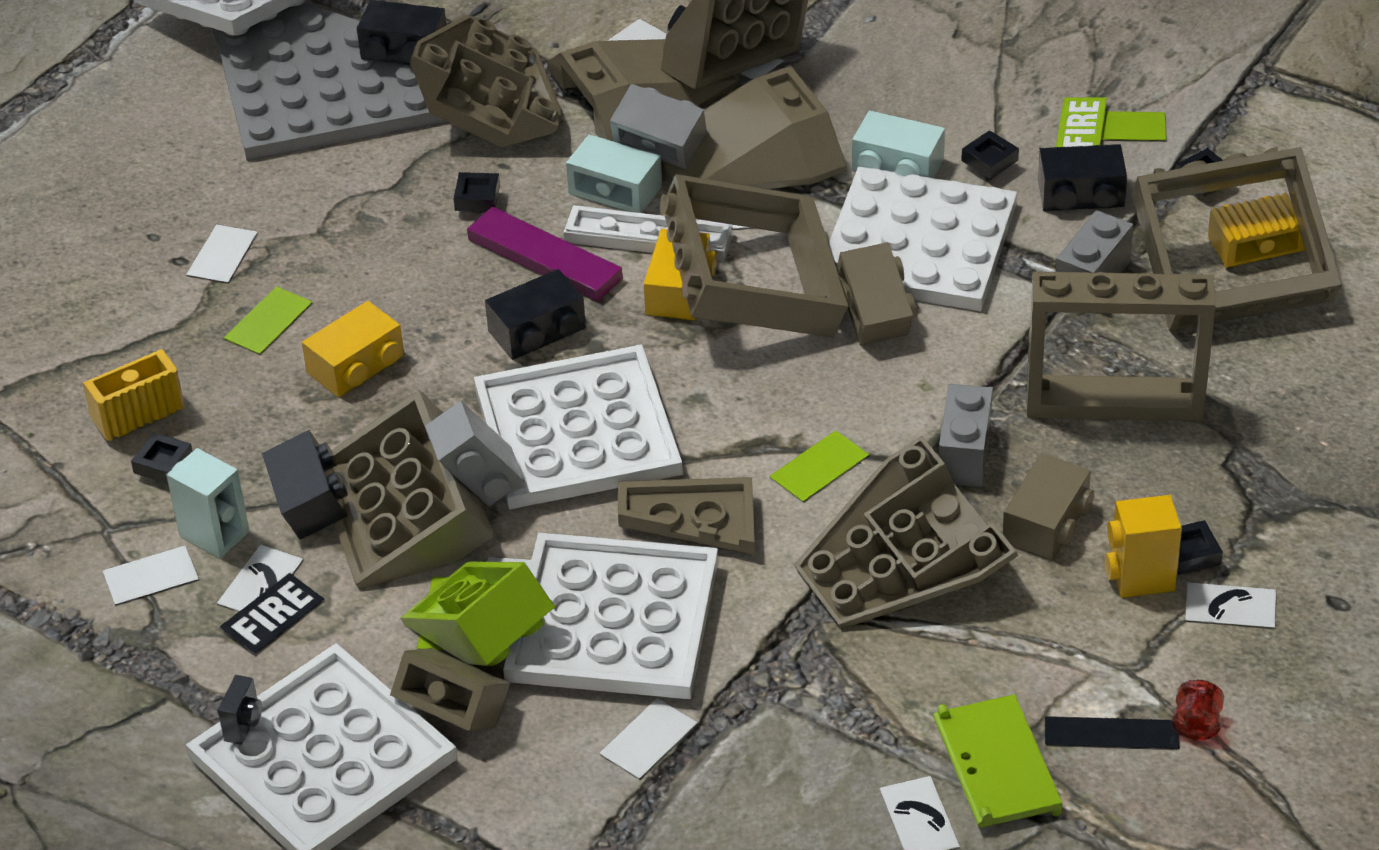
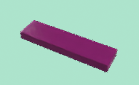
(544, 252)

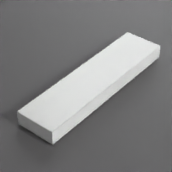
(633, 230)

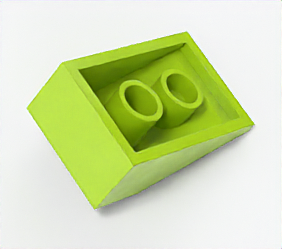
(481, 611)

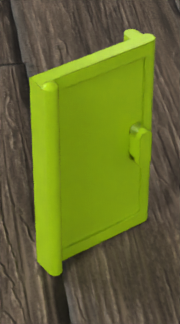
(1004, 768)

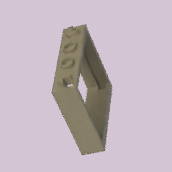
(1233, 172)
(812, 313)
(1119, 395)

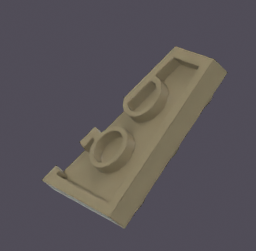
(692, 510)

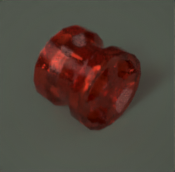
(1198, 709)

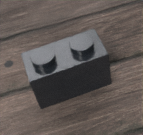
(393, 29)
(1082, 177)
(535, 314)
(305, 483)

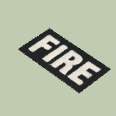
(271, 613)

